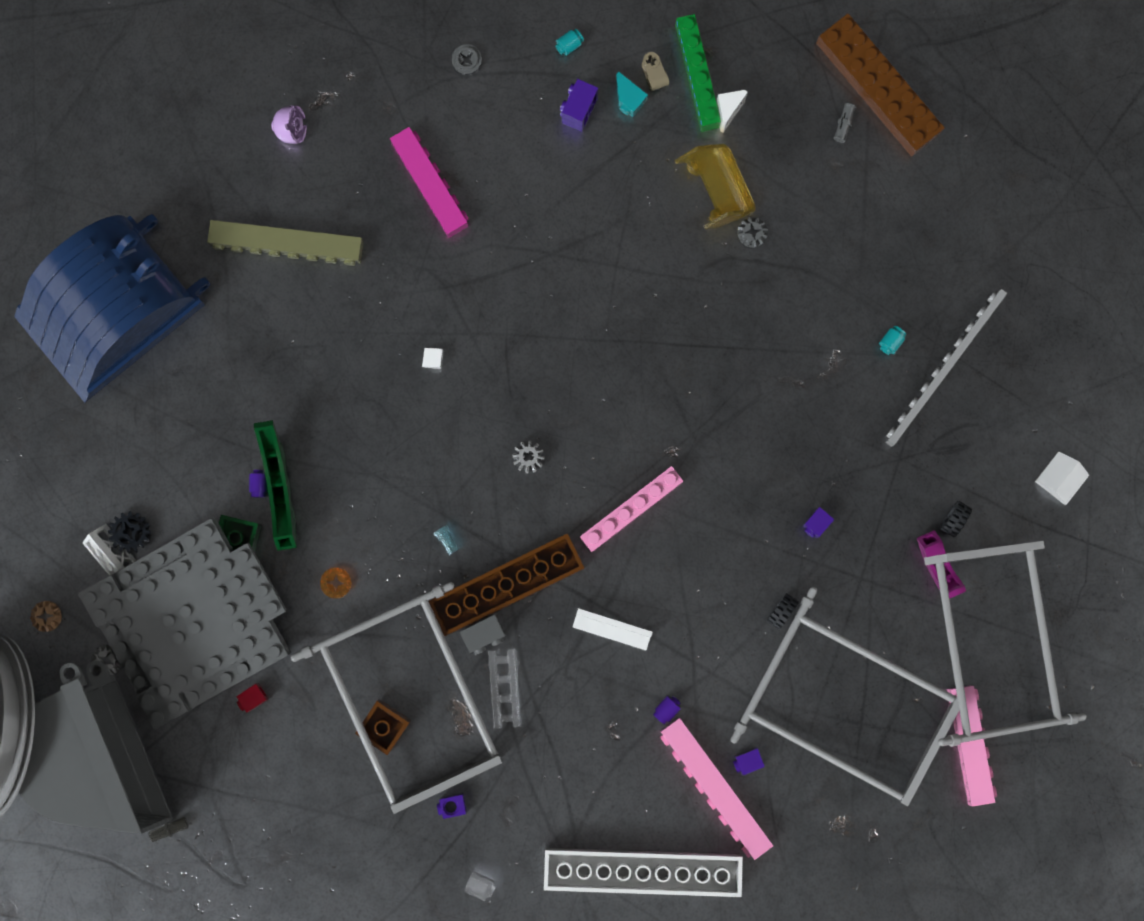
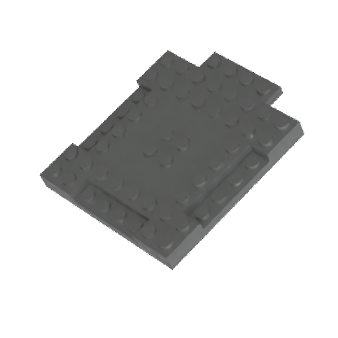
(189, 620)

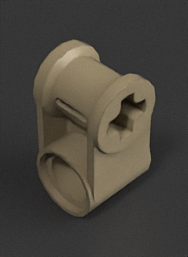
(655, 75)

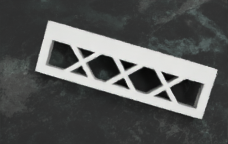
(102, 551)
(612, 629)

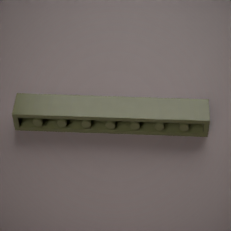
(285, 242)

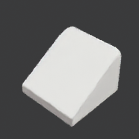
(433, 358)

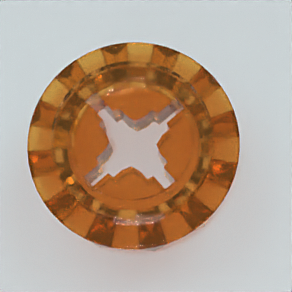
(329, 576)

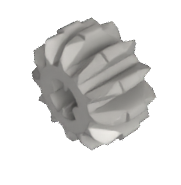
(527, 450)

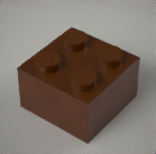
(384, 726)

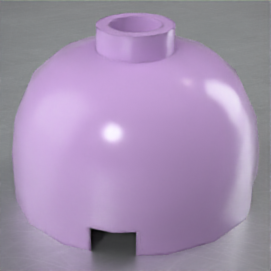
(289, 124)

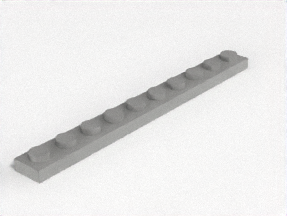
(940, 373)

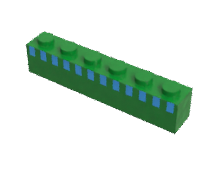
(697, 73)

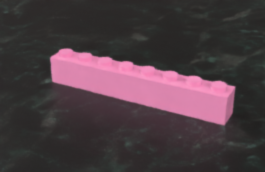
(716, 788)

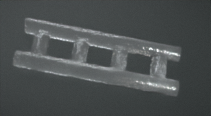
(513, 697)

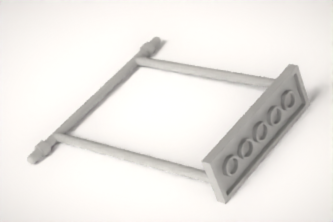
(1069, 718)
(931, 749)
(447, 781)

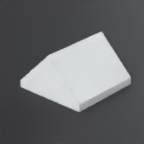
(729, 105)
(1062, 477)

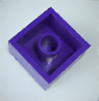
(579, 105)

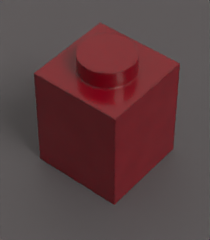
(251, 698)

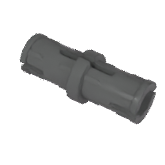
(845, 122)

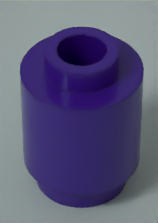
(258, 484)
(667, 709)

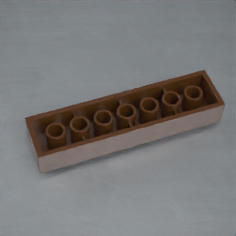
(880, 85)
(506, 585)

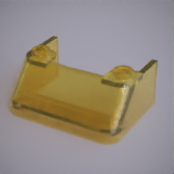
(722, 182)

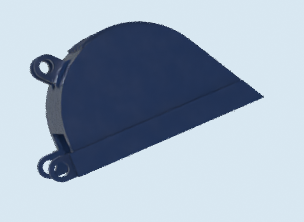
(104, 302)

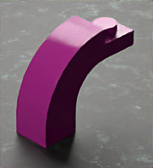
(932, 545)

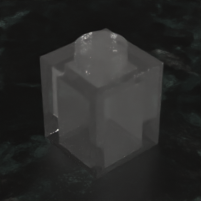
(479, 886)

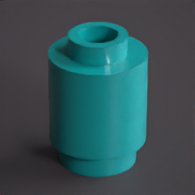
(569, 42)
(892, 340)

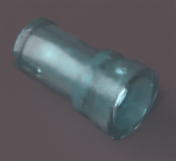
(444, 536)

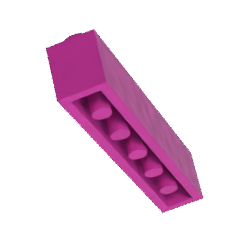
(429, 183)

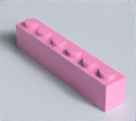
(631, 509)
(974, 754)

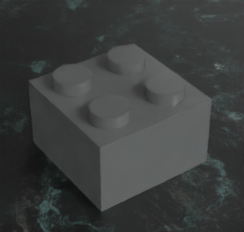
(483, 634)

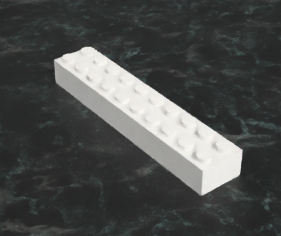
(643, 872)

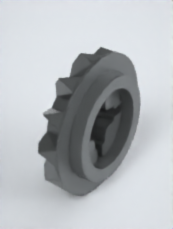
(466, 50)
(747, 239)

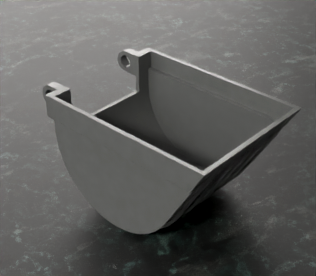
(90, 759)

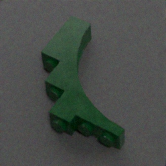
(278, 485)

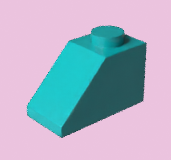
(629, 95)

